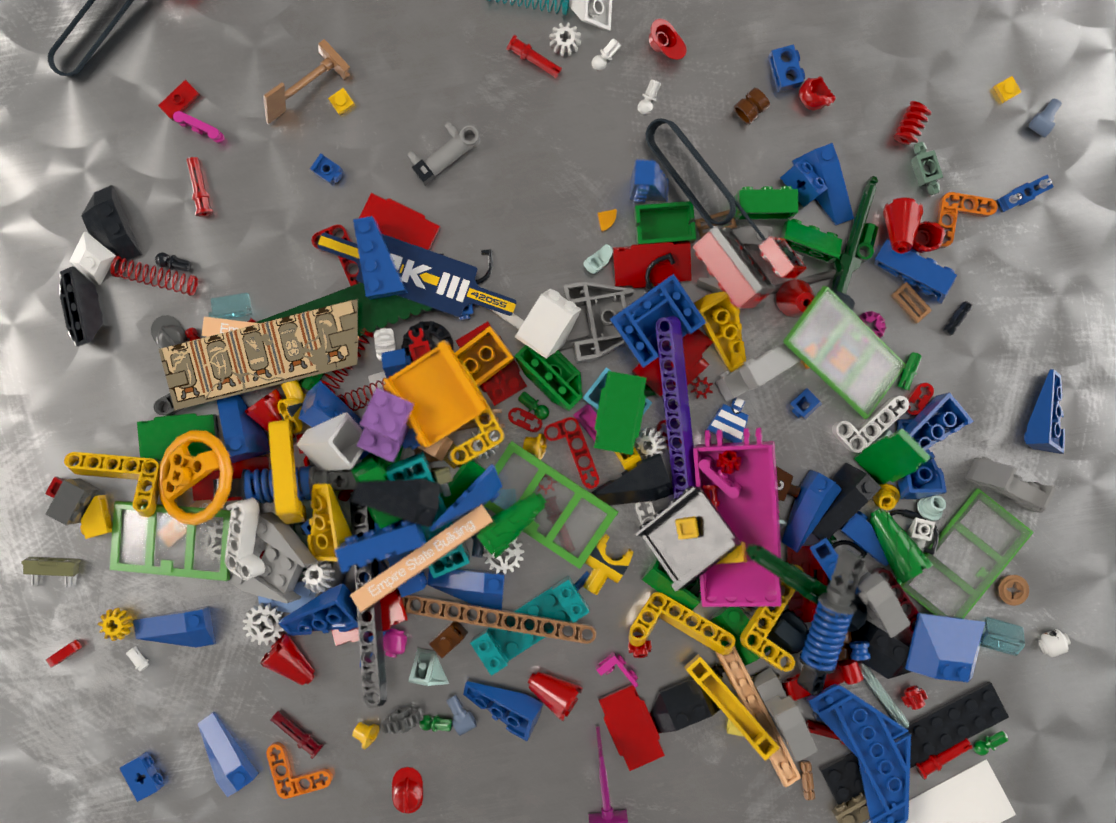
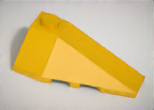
(723, 328)
(326, 523)

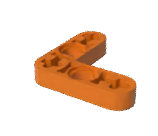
(953, 210)
(293, 782)

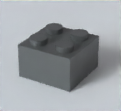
(71, 501)

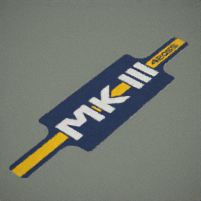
(428, 276)

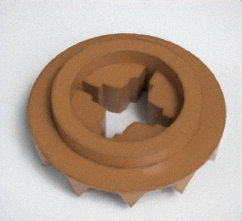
(1017, 597)

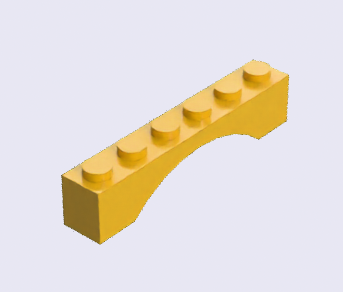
(731, 707)

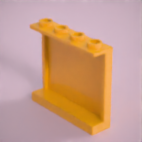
(440, 394)

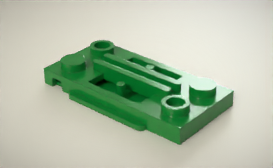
(620, 412)
(158, 434)
(892, 457)

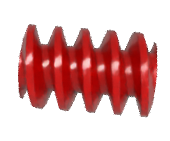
(911, 123)

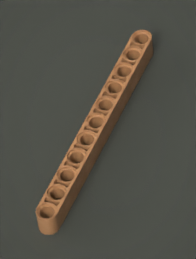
(482, 613)

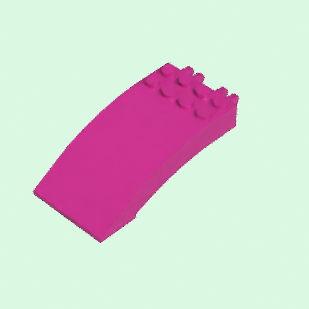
(750, 516)

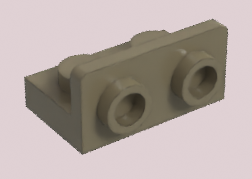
(852, 811)

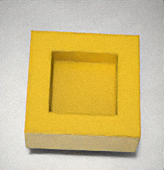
(1007, 89)
(341, 101)
(687, 527)

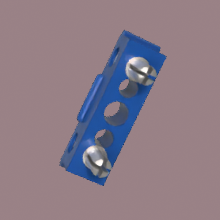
(1018, 197)

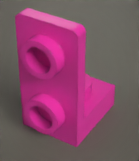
(607, 666)

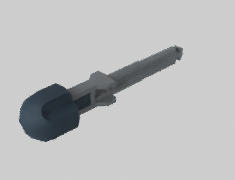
(788, 631)

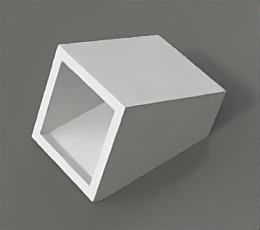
(548, 323)
(333, 443)

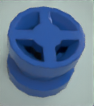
(859, 650)

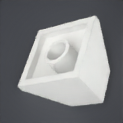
(593, 12)
(92, 258)

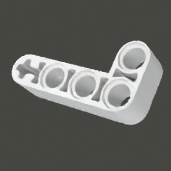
(874, 421)
(241, 540)

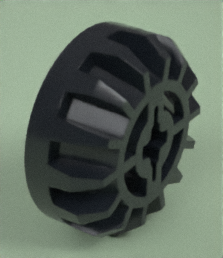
(428, 327)

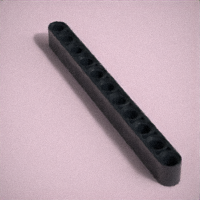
(366, 627)

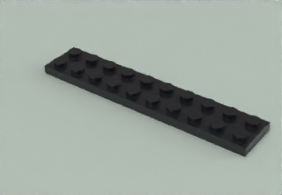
(929, 736)

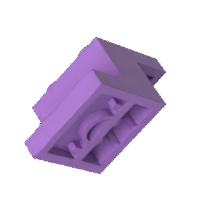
(385, 425)

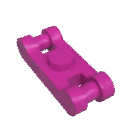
(198, 126)
(719, 478)

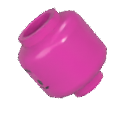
(394, 642)

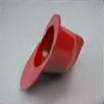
(666, 40)
(407, 790)

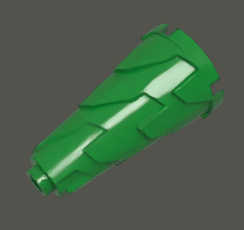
(510, 523)
(899, 549)

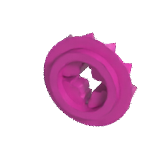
(879, 322)

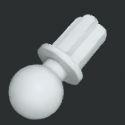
(599, 62)
(645, 106)

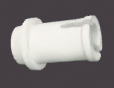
(138, 659)

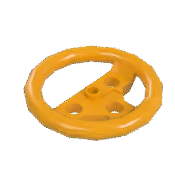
(187, 474)

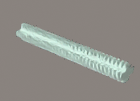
(884, 697)

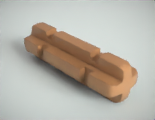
(807, 780)

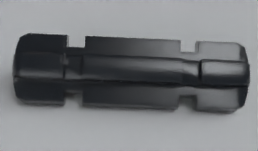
(958, 318)

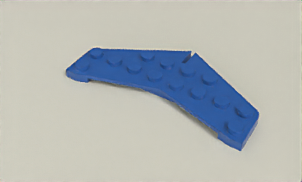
(871, 738)

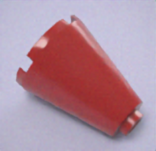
(902, 223)
(794, 297)
(266, 410)
(288, 661)
(555, 693)

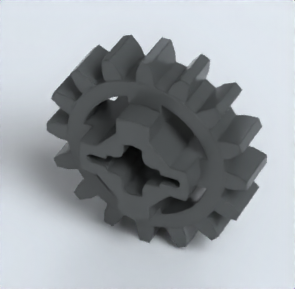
(401, 720)

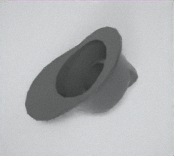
(168, 331)

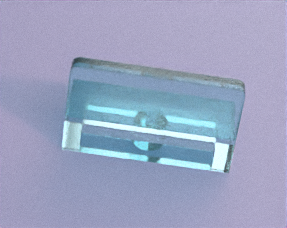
(231, 306)
(1003, 636)

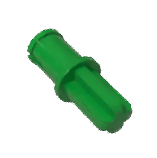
(910, 371)

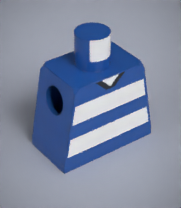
(730, 421)

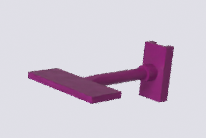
(607, 814)

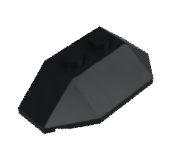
(109, 224)
(79, 306)
(887, 653)
(682, 707)

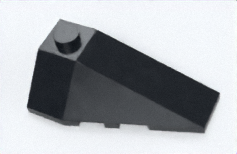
(642, 484)
(855, 493)
(406, 499)

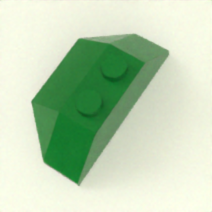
(552, 375)

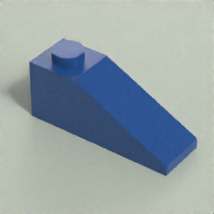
(862, 534)

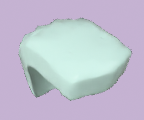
(599, 259)

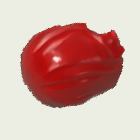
(815, 94)
(928, 237)

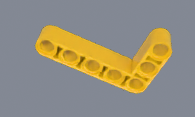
(484, 437)
(122, 471)
(287, 503)
(679, 622)
(761, 633)

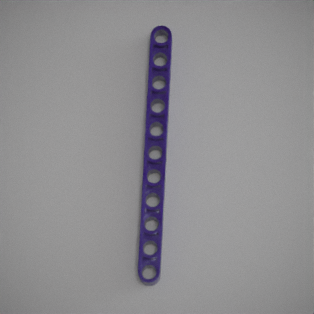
(672, 411)

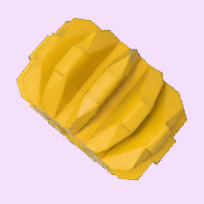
(112, 630)

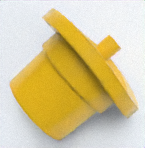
(536, 445)
(887, 496)
(366, 734)

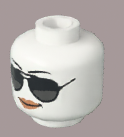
(1054, 643)

